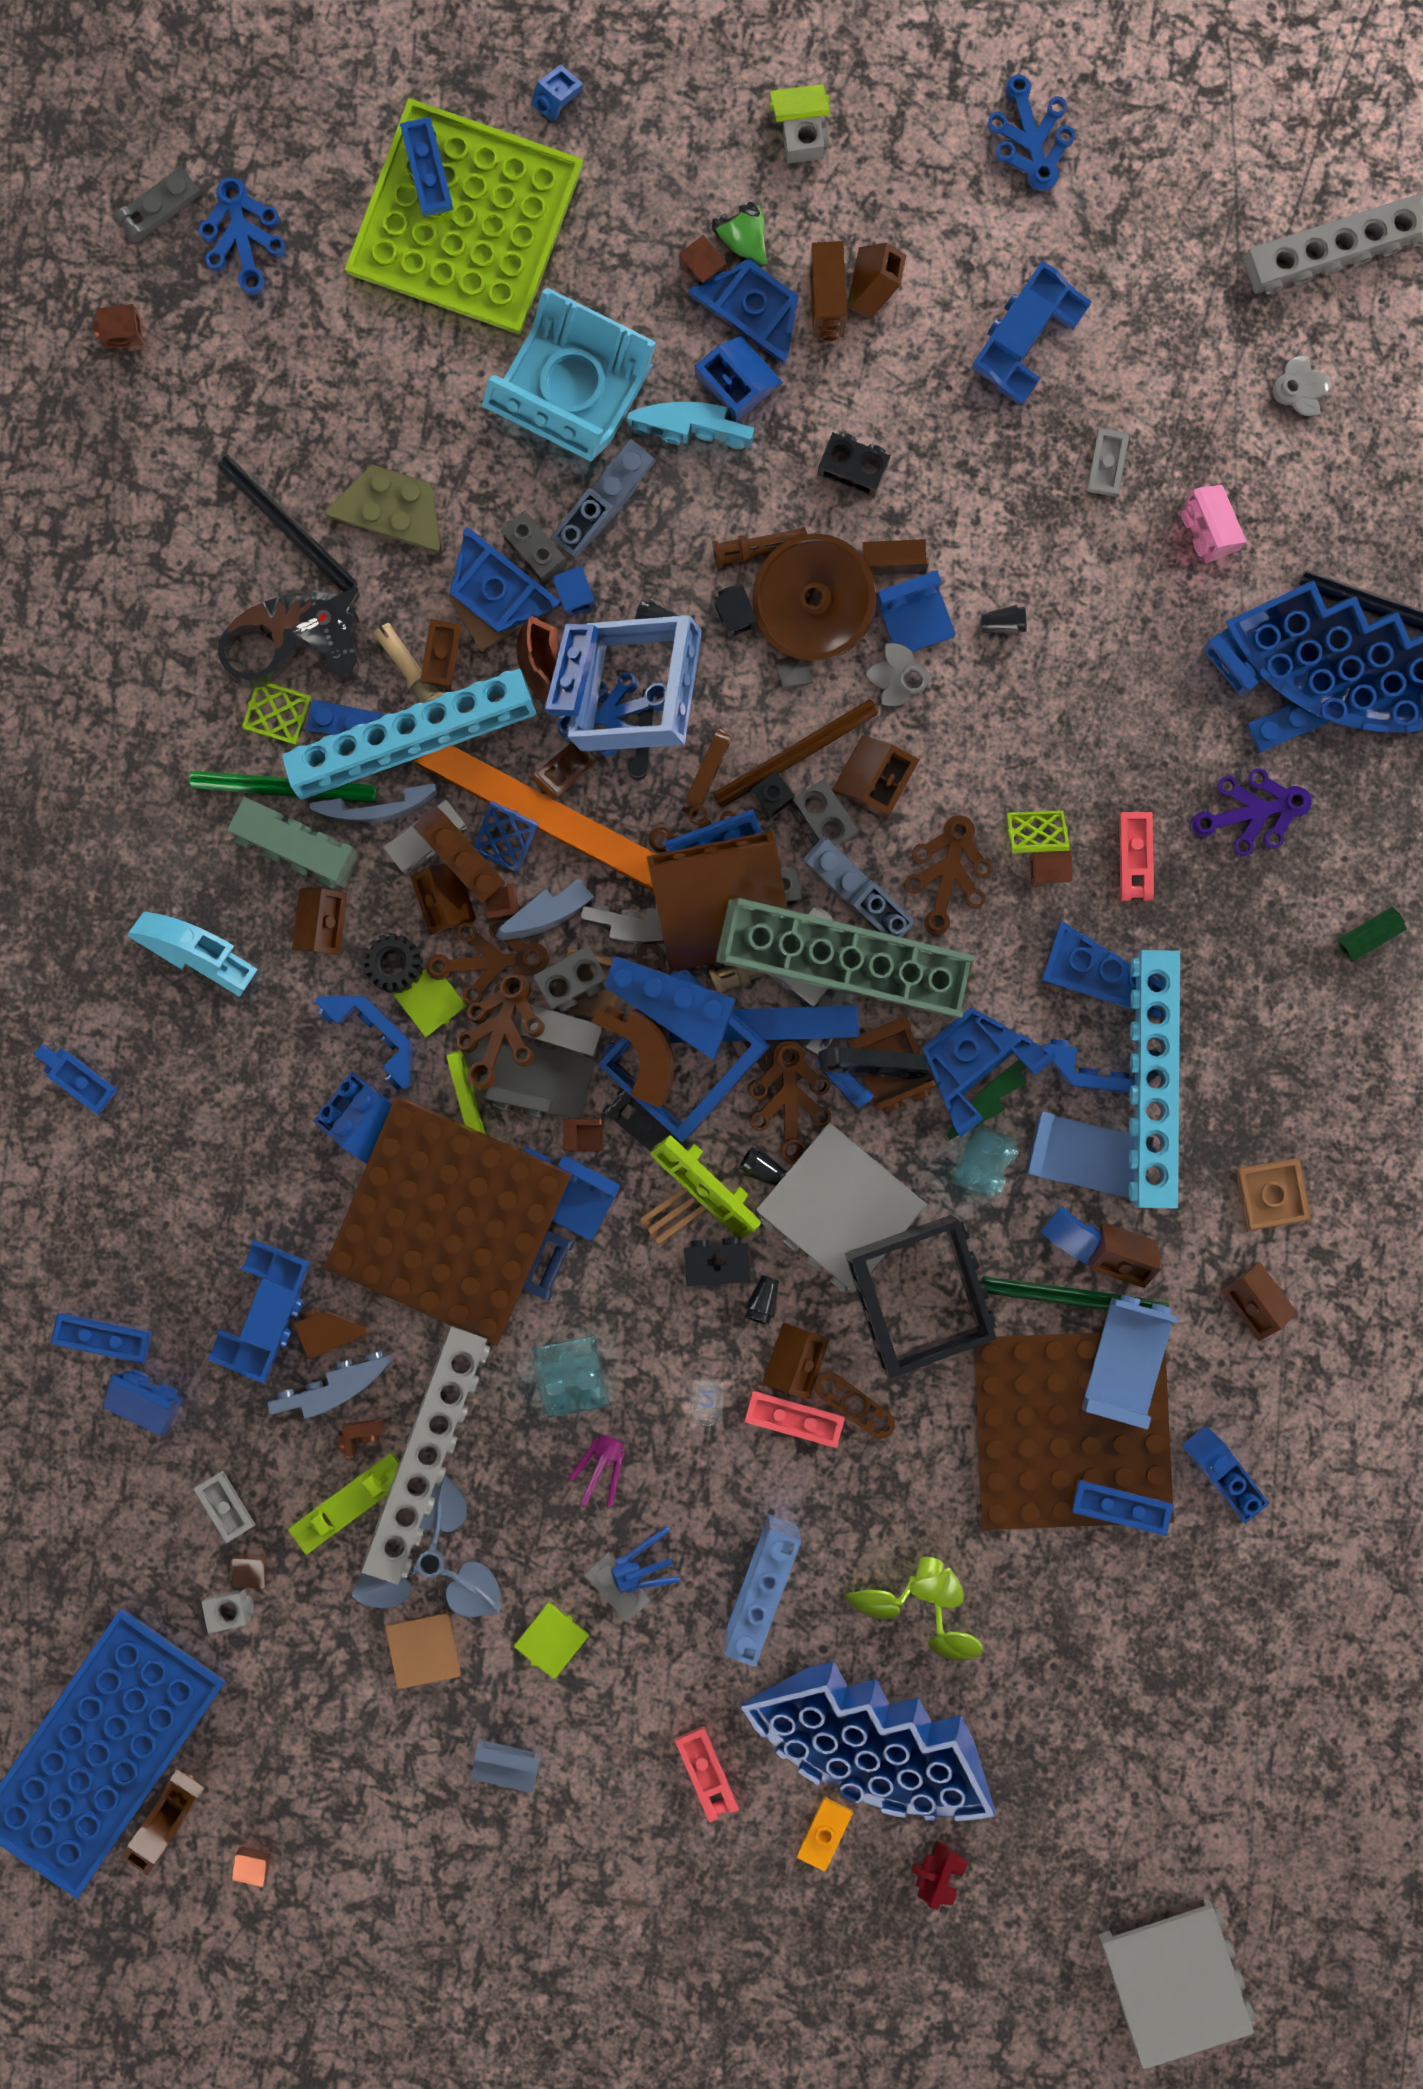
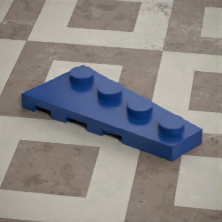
(1092, 970)

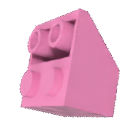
(1212, 523)

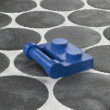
(850, 1088)

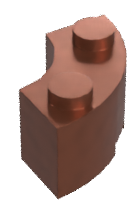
(537, 655)

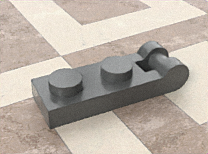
(157, 205)

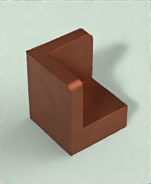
(702, 260)
(1050, 867)
(502, 903)
(583, 1135)

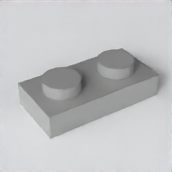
(1107, 462)
(224, 1506)
(624, 1603)

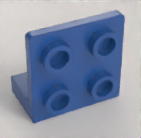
(916, 612)
(1232, 662)
(584, 1199)

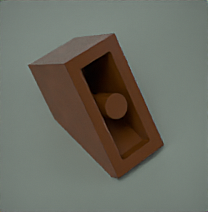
(327, 1331)

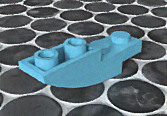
(678, 419)
(196, 947)

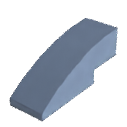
(546, 912)

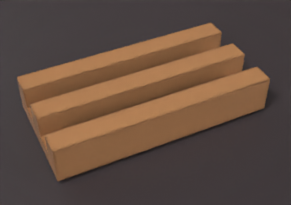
(652, 1228)

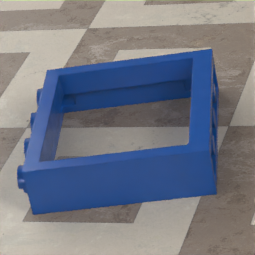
(685, 1129)

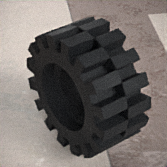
(379, 950)

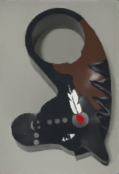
(298, 622)

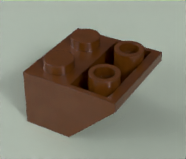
(875, 775)

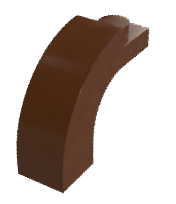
(653, 1048)
(163, 1822)

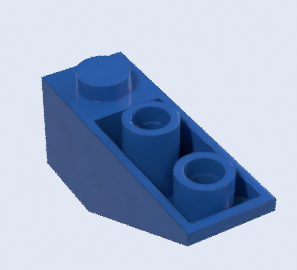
(1225, 1473)

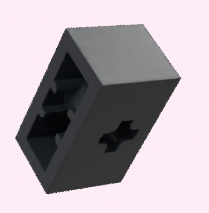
(733, 1271)

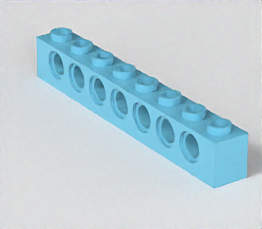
(400, 747)
(1167, 968)

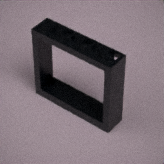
(974, 1289)

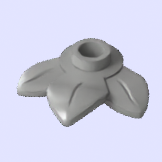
(1305, 386)
(893, 674)

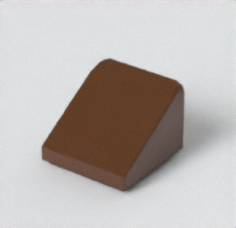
(249, 1571)

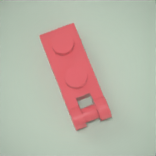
(1136, 855)
(706, 1773)

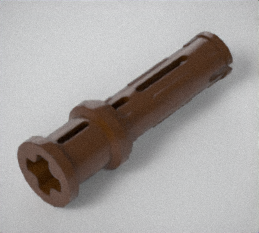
(742, 549)

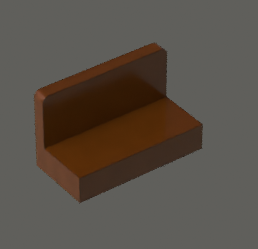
(896, 556)
(441, 654)
(442, 898)
(319, 921)
(1126, 1256)
(1259, 1302)
(796, 1361)

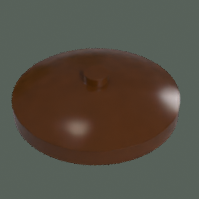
(814, 597)

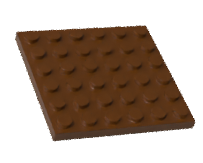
(447, 1220)
(1041, 1441)

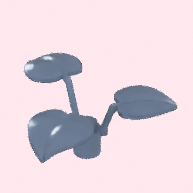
(473, 1589)

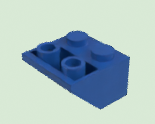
(736, 377)
(355, 1116)
(143, 1401)

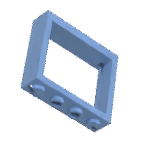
(679, 690)
(761, 1590)

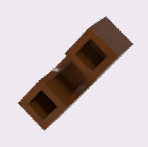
(458, 854)

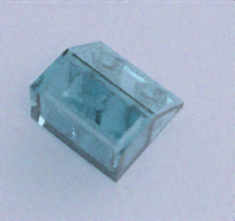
(985, 1162)
(571, 1377)

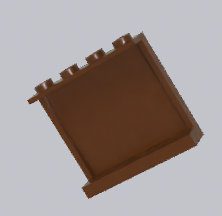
(695, 890)

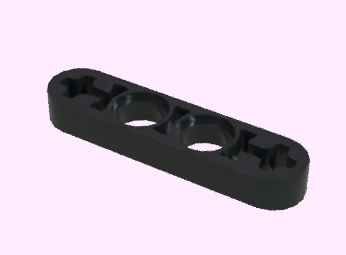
(873, 1062)

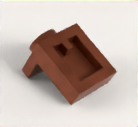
(364, 1430)

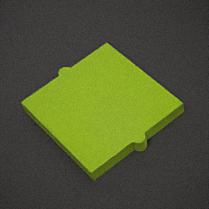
(799, 102)
(430, 1002)
(551, 1640)

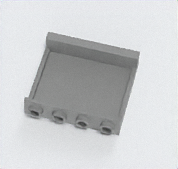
(837, 1203)
(1178, 1986)

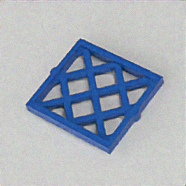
(513, 816)

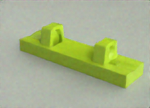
(709, 1191)
(345, 1504)

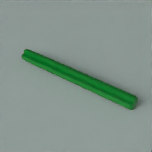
(275, 786)

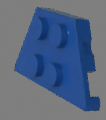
(752, 305)
(496, 587)

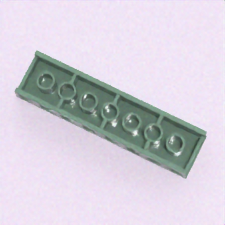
(843, 958)

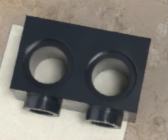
(850, 472)

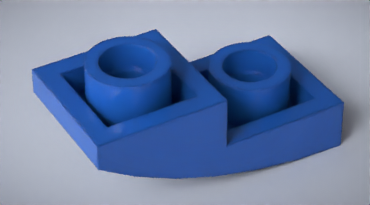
(1072, 1235)

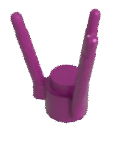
(607, 1451)

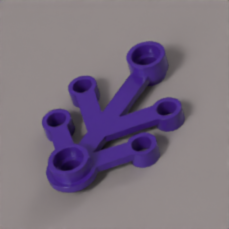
(1256, 811)

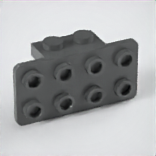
(551, 1084)

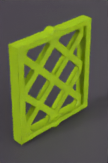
(290, 705)
(1035, 846)

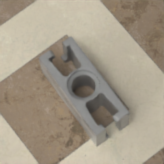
(411, 850)
(566, 1031)

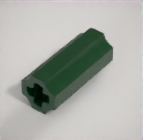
(1371, 934)

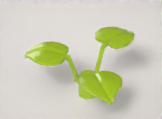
(929, 1585)

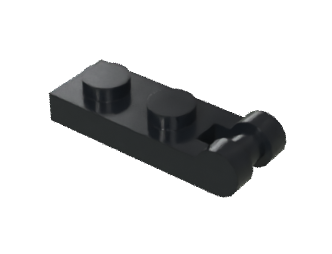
(639, 765)
(641, 1123)

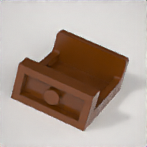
(889, 1091)

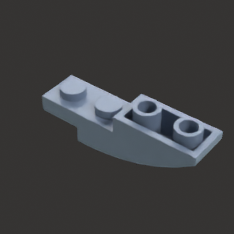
(604, 500)
(857, 890)
(343, 1382)

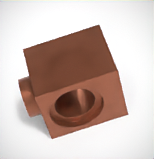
(118, 326)

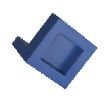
(574, 591)

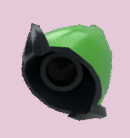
(743, 233)

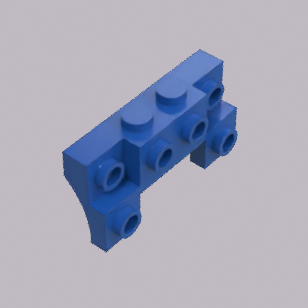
(1028, 314)
(269, 1316)

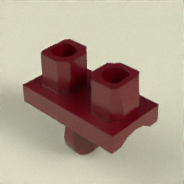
(935, 1874)

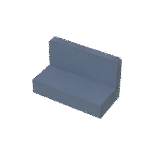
(505, 1766)

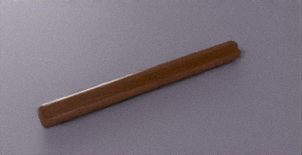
(796, 752)

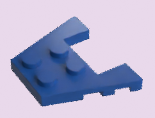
(969, 1052)

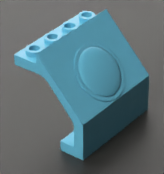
(572, 376)

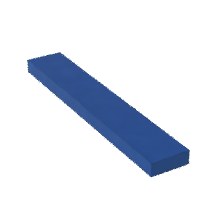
(795, 1023)

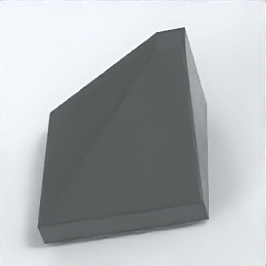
(793, 672)

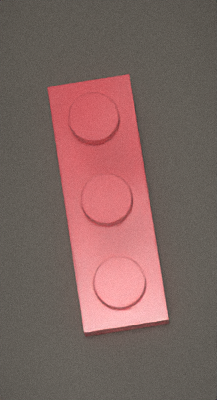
(794, 1419)

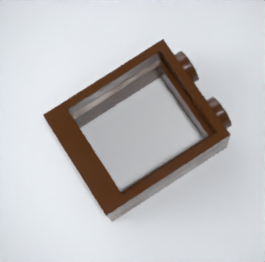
(828, 290)

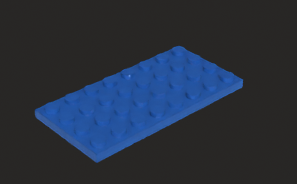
(102, 1751)

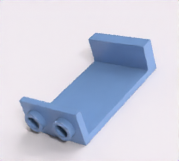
(1082, 1154)
(1128, 1361)

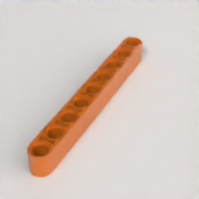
(553, 817)

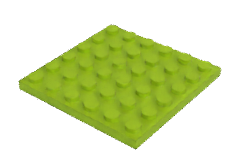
(495, 242)

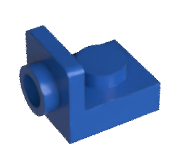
(555, 91)

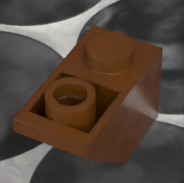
(875, 278)

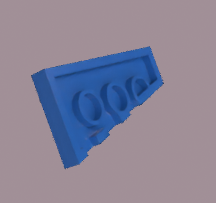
(678, 1005)

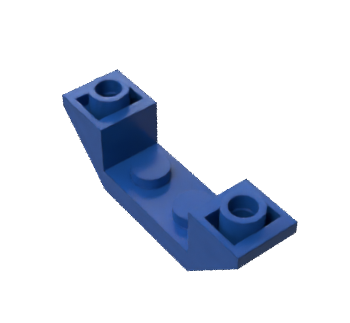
(401, 1064)
(1087, 1077)

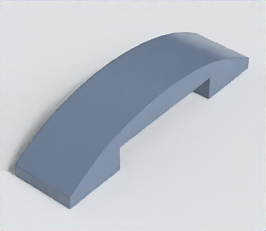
(415, 799)

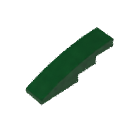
(988, 1101)

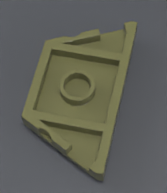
(390, 507)

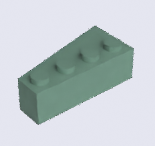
(293, 843)

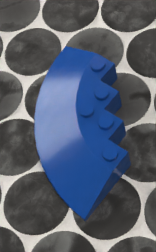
(1335, 659)
(873, 1747)

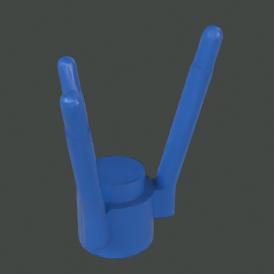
(628, 1574)

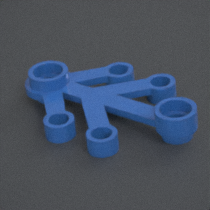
(1031, 138)
(239, 231)
(611, 711)

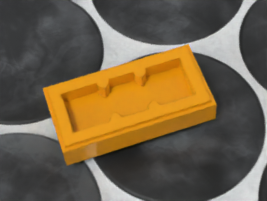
(824, 1833)

